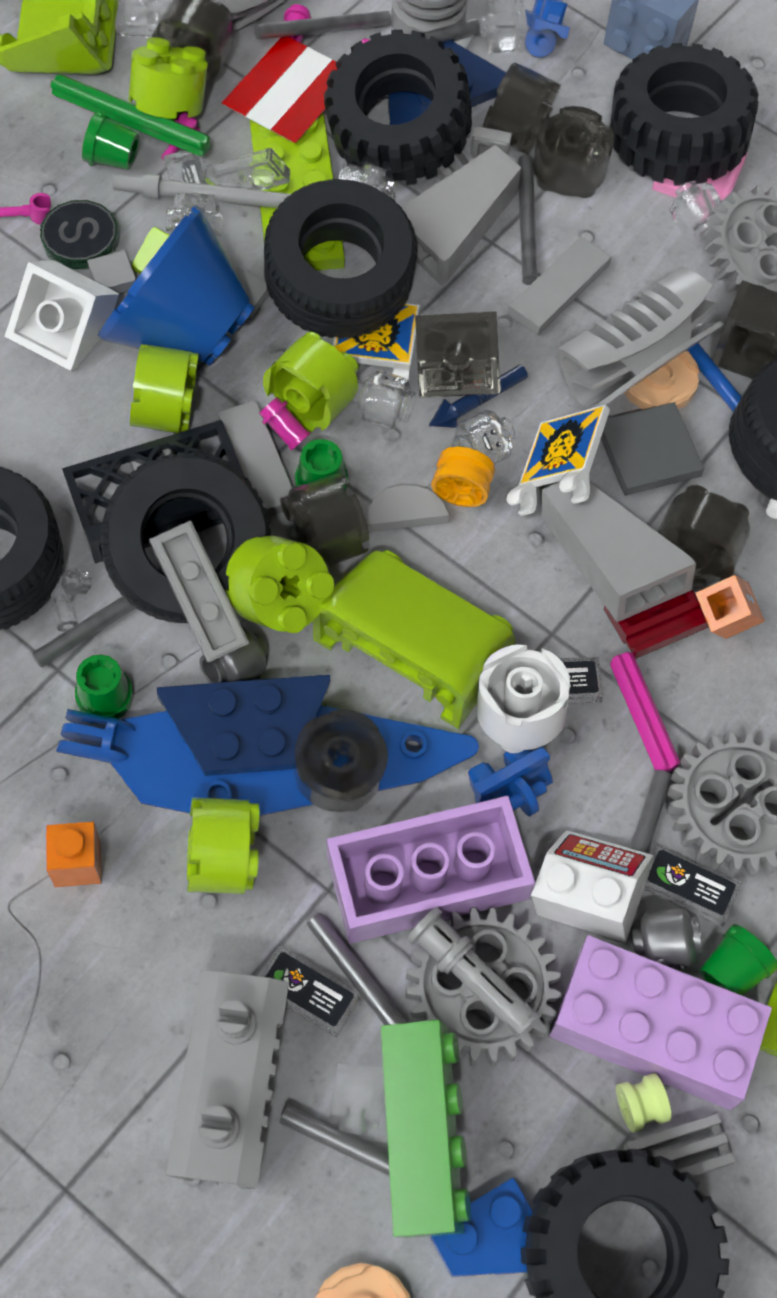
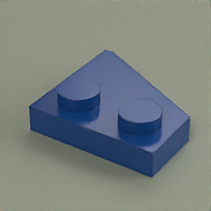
(490, 1237)

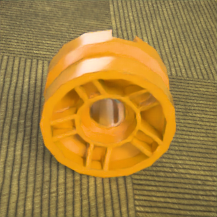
(463, 476)

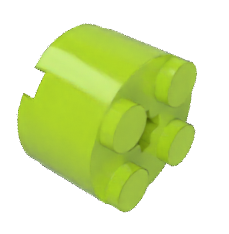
(167, 79)
(313, 381)
(163, 388)
(278, 583)
(220, 846)

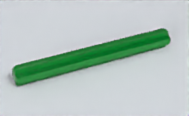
(128, 115)

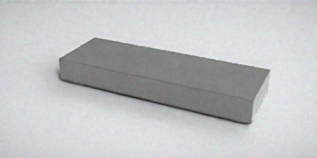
(559, 285)
(256, 454)
(198, 591)

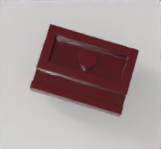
(661, 624)

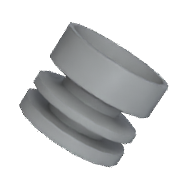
(426, 14)

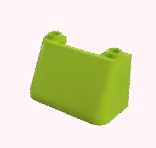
(62, 37)
(413, 630)

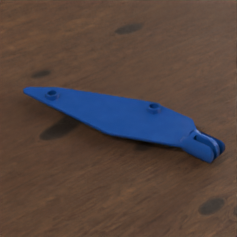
(165, 774)

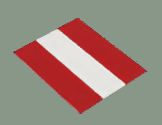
(284, 89)

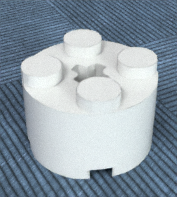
(523, 697)

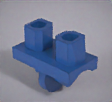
(544, 22)
(520, 780)

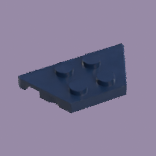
(482, 80)
(244, 722)

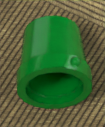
(109, 143)
(319, 460)
(103, 687)
(739, 962)

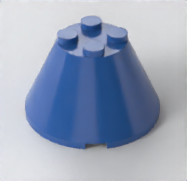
(183, 296)

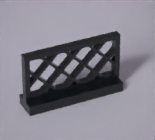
(167, 515)

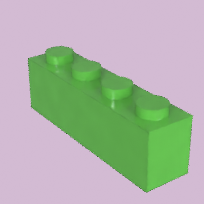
(423, 1130)

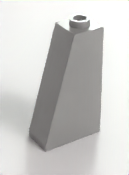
(460, 211)
(617, 552)

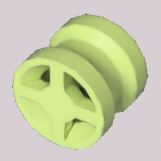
(643, 1102)

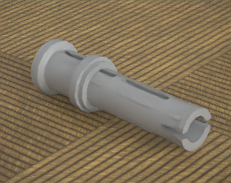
(456, 956)

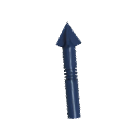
(449, 413)

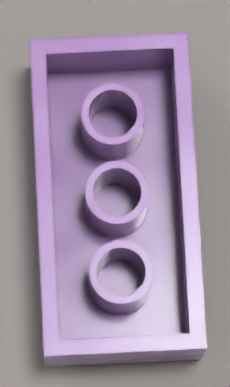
(442, 860)
(661, 1023)

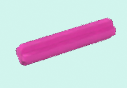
(644, 712)

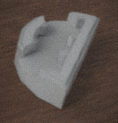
(405, 507)

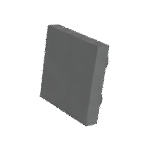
(651, 449)

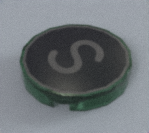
(78, 233)

